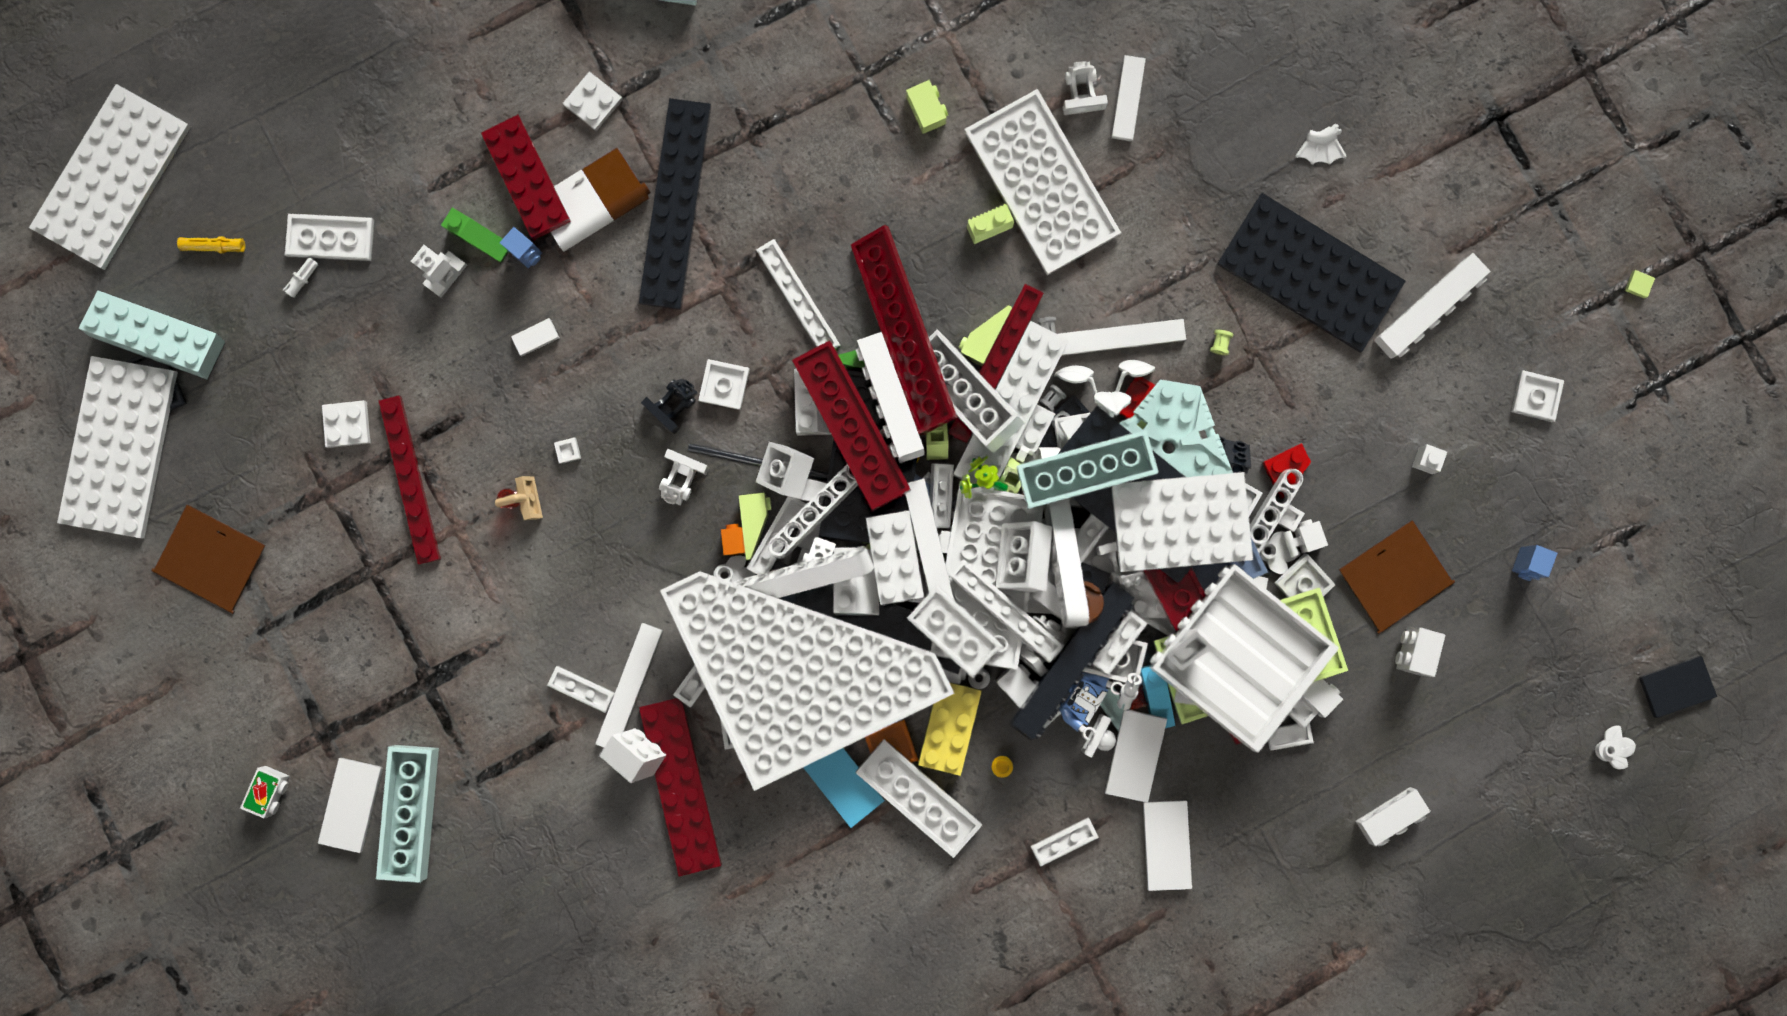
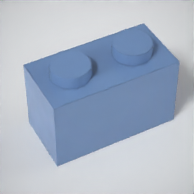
(521, 248)
(1534, 562)

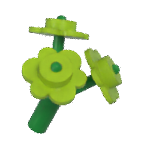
(985, 476)

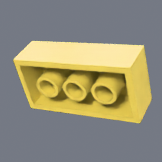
(950, 730)

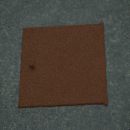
(208, 560)
(1396, 579)

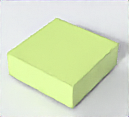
(1639, 284)

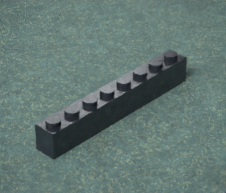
(1070, 663)

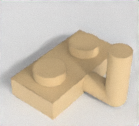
(526, 496)

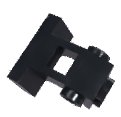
(684, 391)

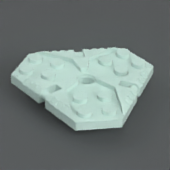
(1176, 415)

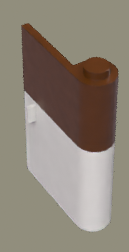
(598, 197)

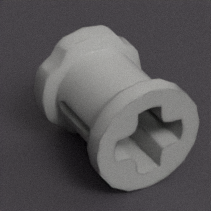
(1048, 323)
(1052, 398)

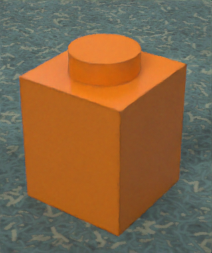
(732, 540)

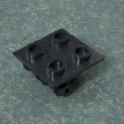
(1237, 454)

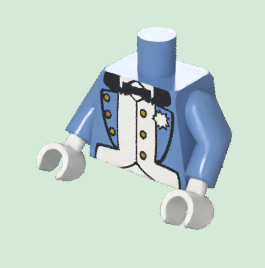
(1085, 700)

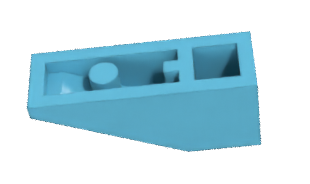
(1157, 695)

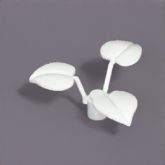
(1109, 402)

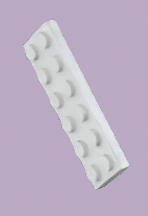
(918, 798)

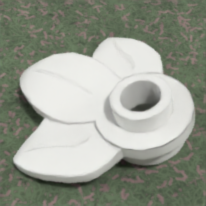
(1279, 553)
(734, 568)
(1615, 748)

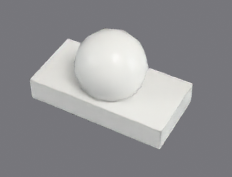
(1103, 739)

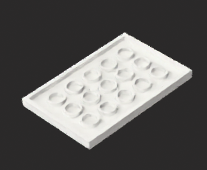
(1182, 522)

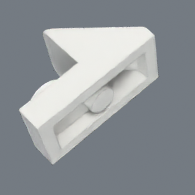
(1189, 649)

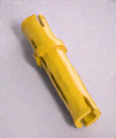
(218, 244)

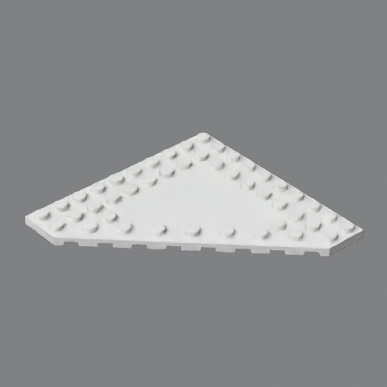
(794, 678)

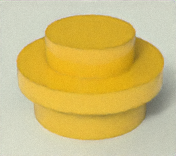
(1002, 766)

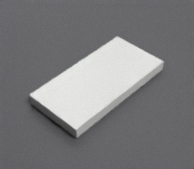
(329, 237)
(954, 631)
(1135, 755)
(350, 805)
(1167, 845)

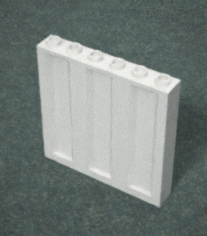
(1258, 661)

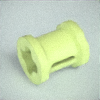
(1221, 342)

